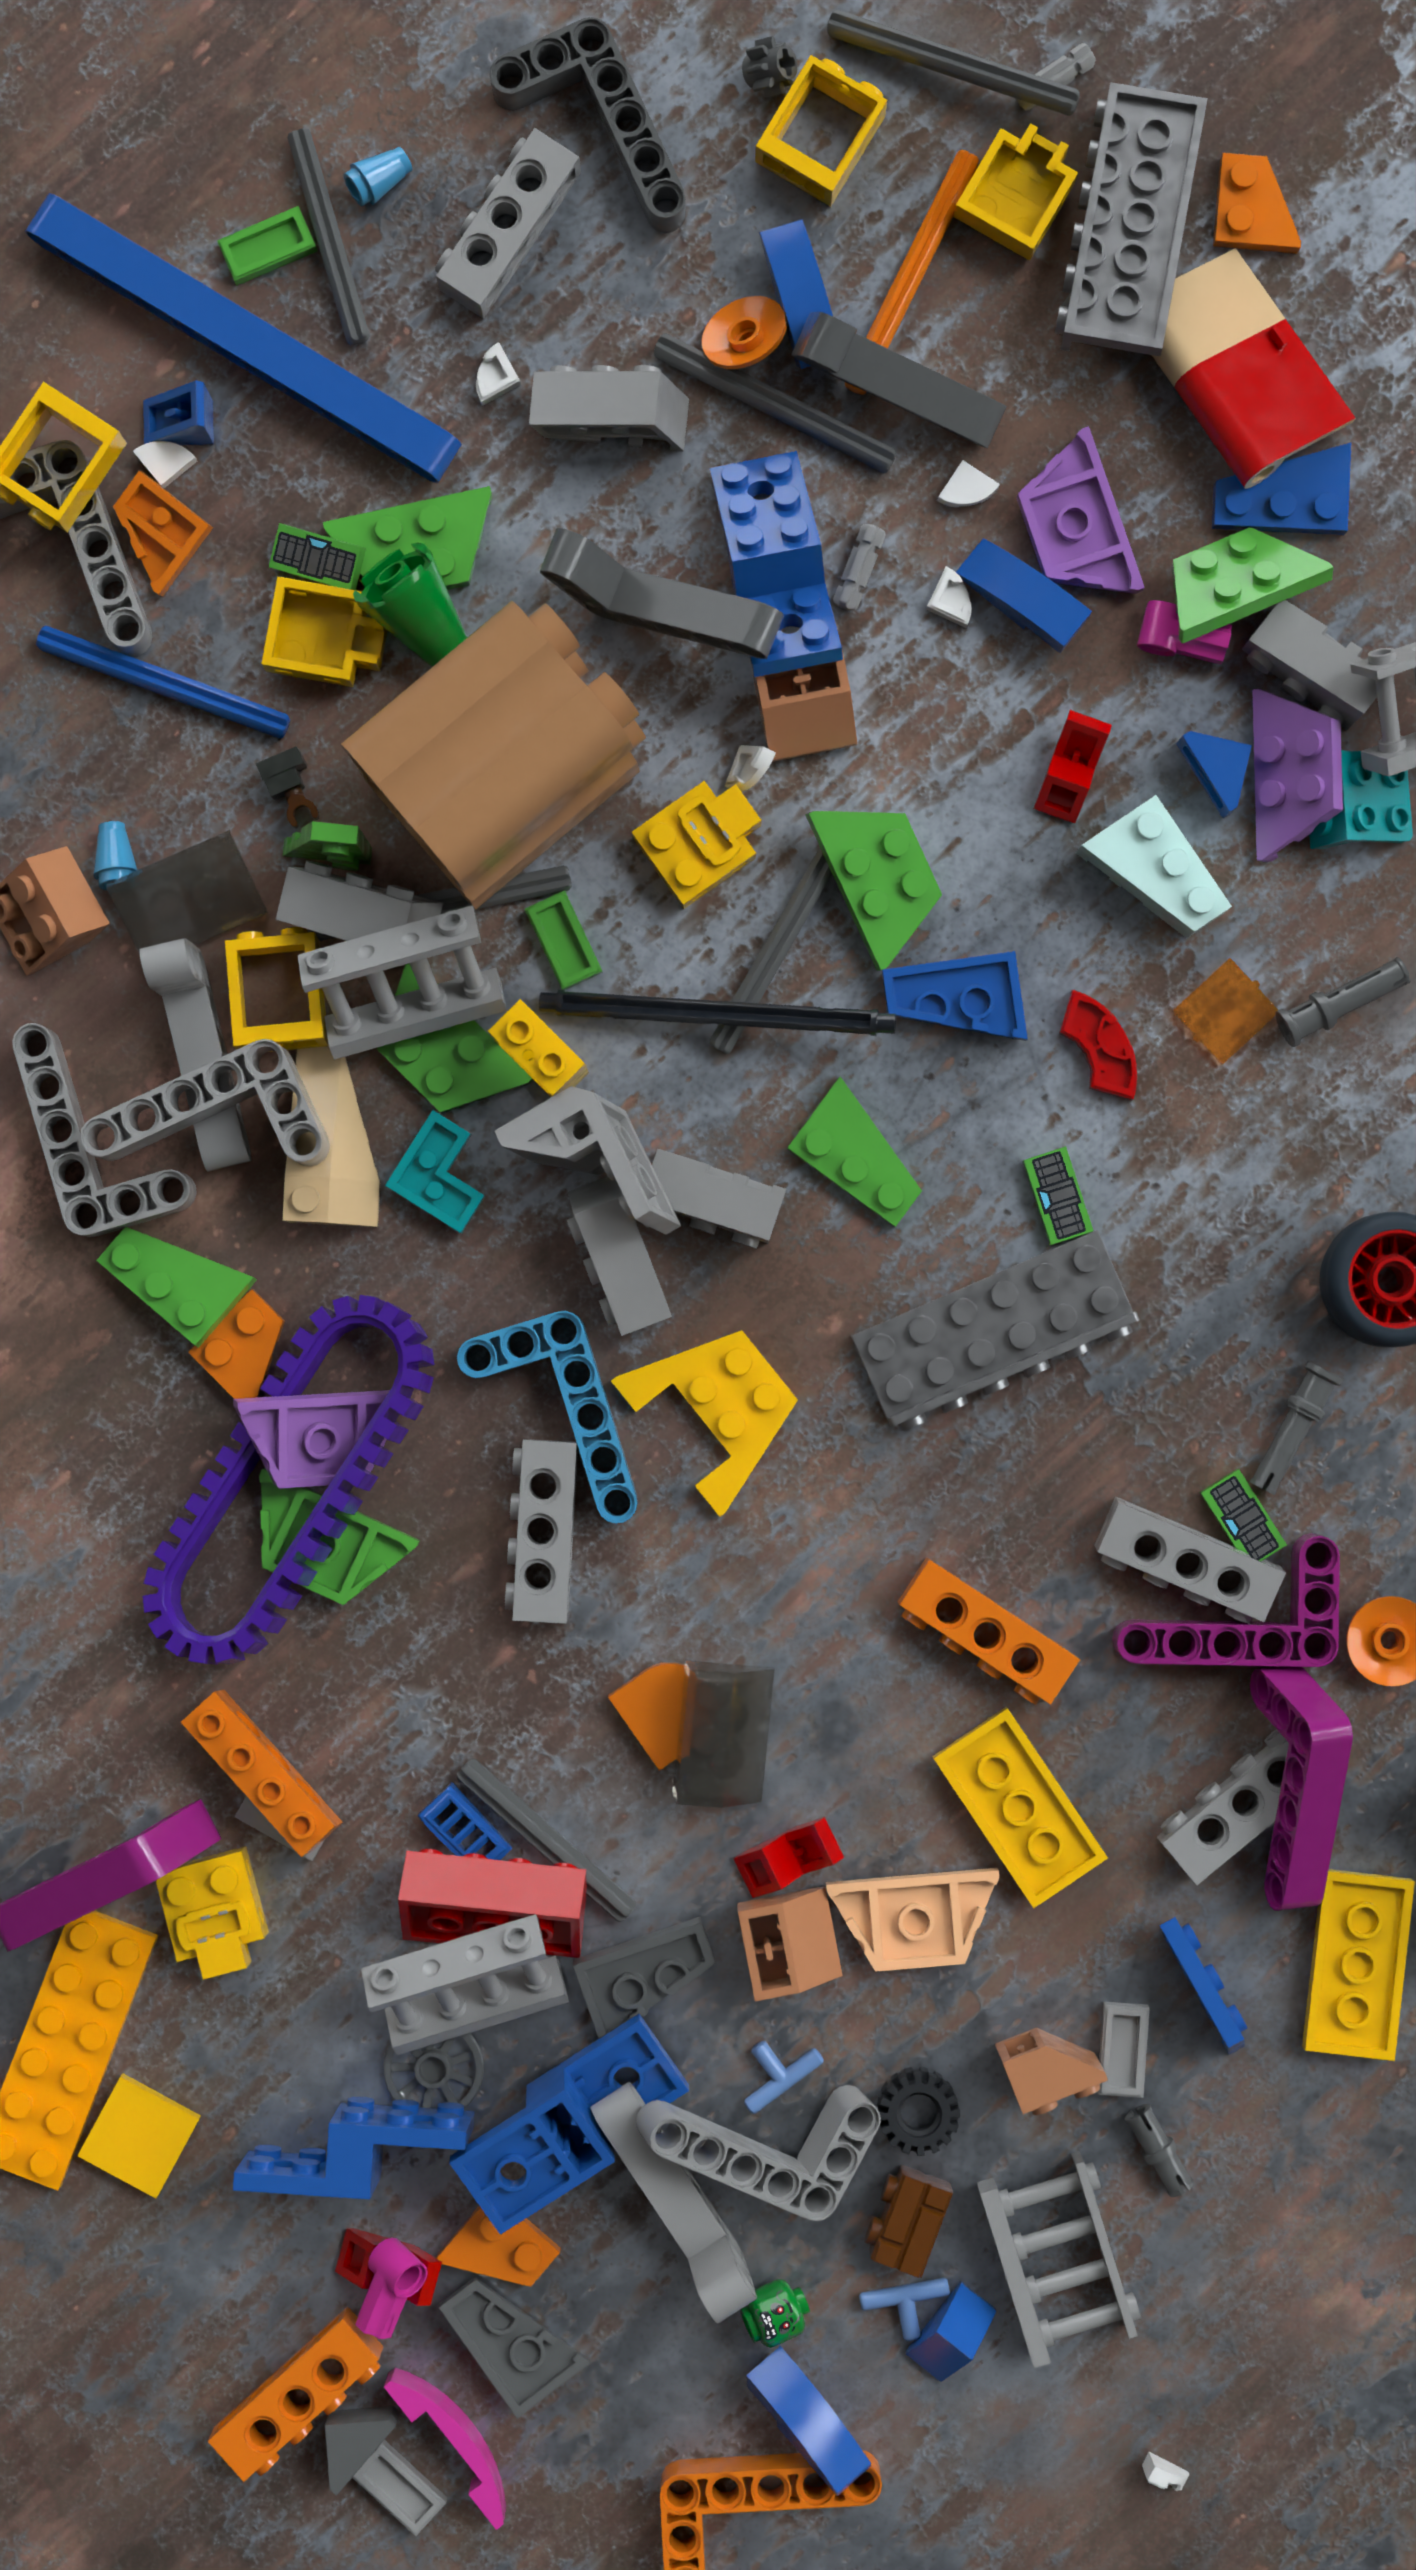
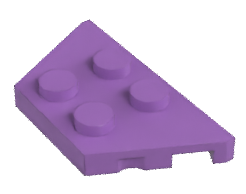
(1078, 522)
(1294, 771)
(307, 1435)

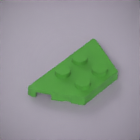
(446, 524)
(1240, 579)
(878, 875)
(454, 1062)
(357, 1557)

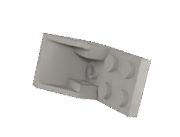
(567, 1136)

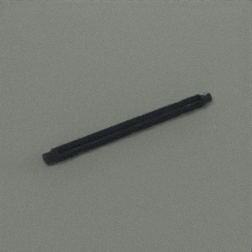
(717, 1012)

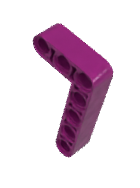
(1247, 1636)
(1310, 1786)
(107, 1876)

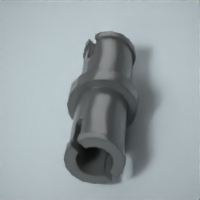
(1159, 2150)

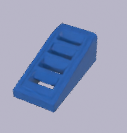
(465, 1807)

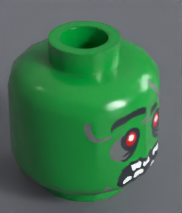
(775, 2313)

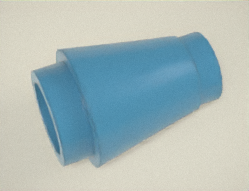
(376, 175)
(113, 853)

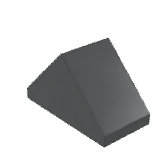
(353, 2438)

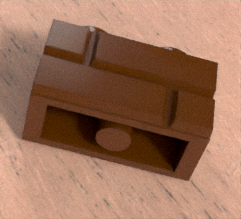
(909, 2220)

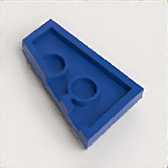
(1298, 497)
(961, 994)
(1206, 1983)

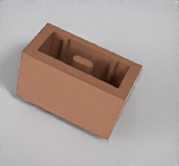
(806, 710)
(48, 909)
(789, 1942)
(1048, 2069)

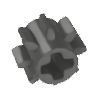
(769, 67)

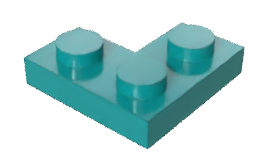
(425, 1178)

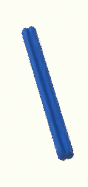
(163, 682)

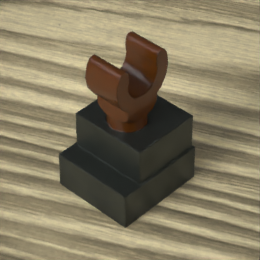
(283, 779)

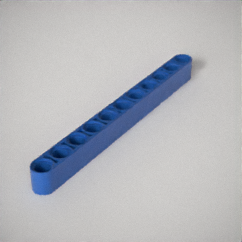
(243, 338)

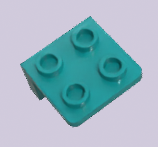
(1373, 808)

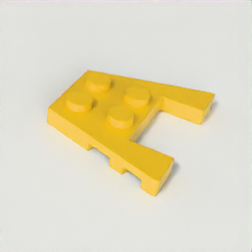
(734, 1397)

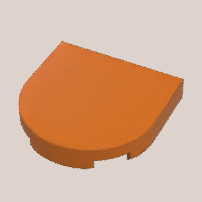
(652, 1709)

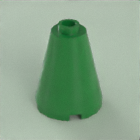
(412, 603)

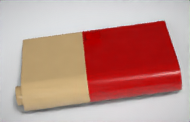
(1245, 370)

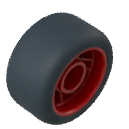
(1351, 1279)

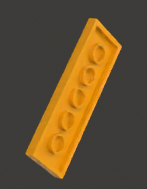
(69, 2044)

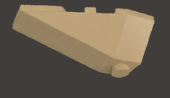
(346, 1183)

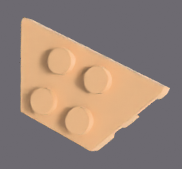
(915, 1917)

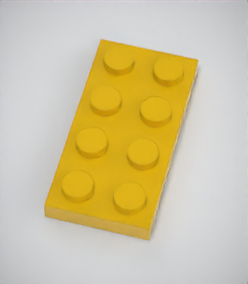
(1020, 1807)
(1358, 1965)

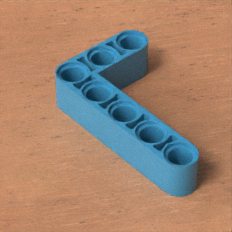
(574, 1397)

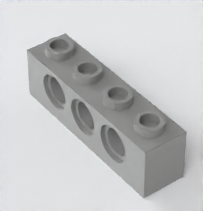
(481, 286)
(1129, 1522)
(552, 1601)
(1236, 1829)

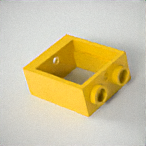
(800, 168)
(43, 405)
(288, 1035)
(528, 1038)

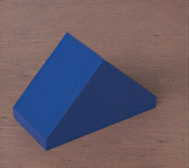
(180, 416)
(1218, 766)
(952, 2333)

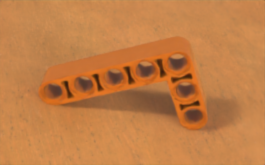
(746, 2497)

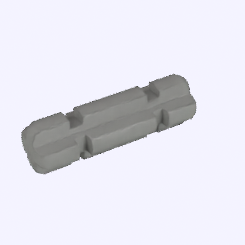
(1066, 68)
(859, 567)

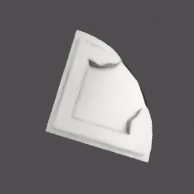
(495, 375)
(165, 460)
(967, 487)
(951, 599)
(749, 766)
(1163, 2473)

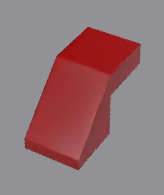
(1072, 766)
(788, 1857)
(355, 2256)

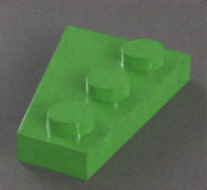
(176, 1283)

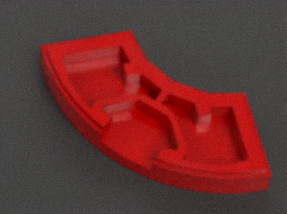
(1103, 1043)

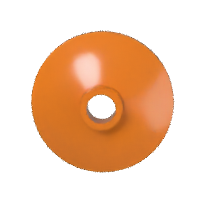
(744, 332)
(1363, 1641)

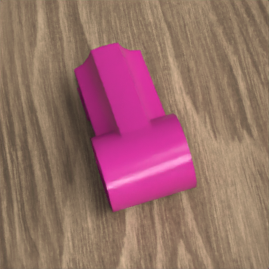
(1161, 636)
(395, 2278)

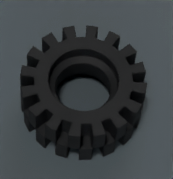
(925, 2137)

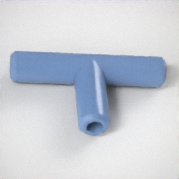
(781, 2077)
(905, 2298)

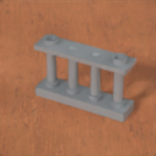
(1393, 751)
(411, 1013)
(465, 1984)
(1028, 2290)

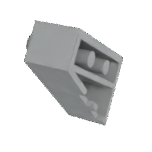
(608, 404)
(1311, 663)
(348, 904)
(719, 1198)
(616, 1257)

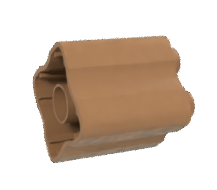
(499, 749)

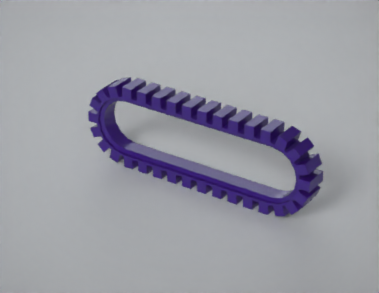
(245, 1636)

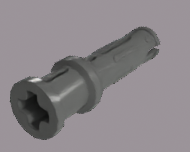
(1324, 1009)
(1304, 1409)

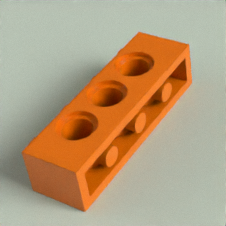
(1051, 1664)
(261, 1772)
(251, 2451)

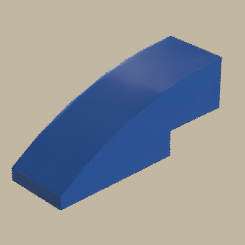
(794, 276)
(1024, 594)
(807, 2420)

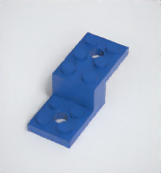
(778, 557)
(557, 2131)
(354, 2149)

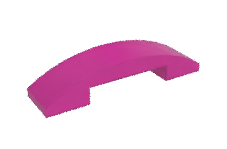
(418, 2396)

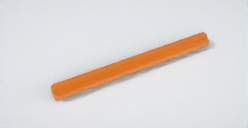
(921, 252)

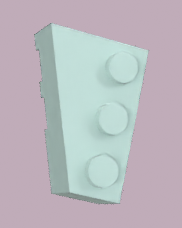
(1158, 867)

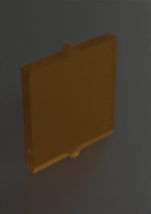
(1225, 1011)

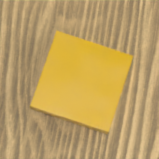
(139, 2135)

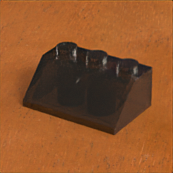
(722, 1734)

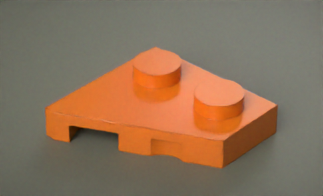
(1252, 207)
(160, 530)
(242, 1346)
(514, 2256)

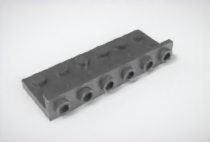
(1132, 219)
(995, 1330)

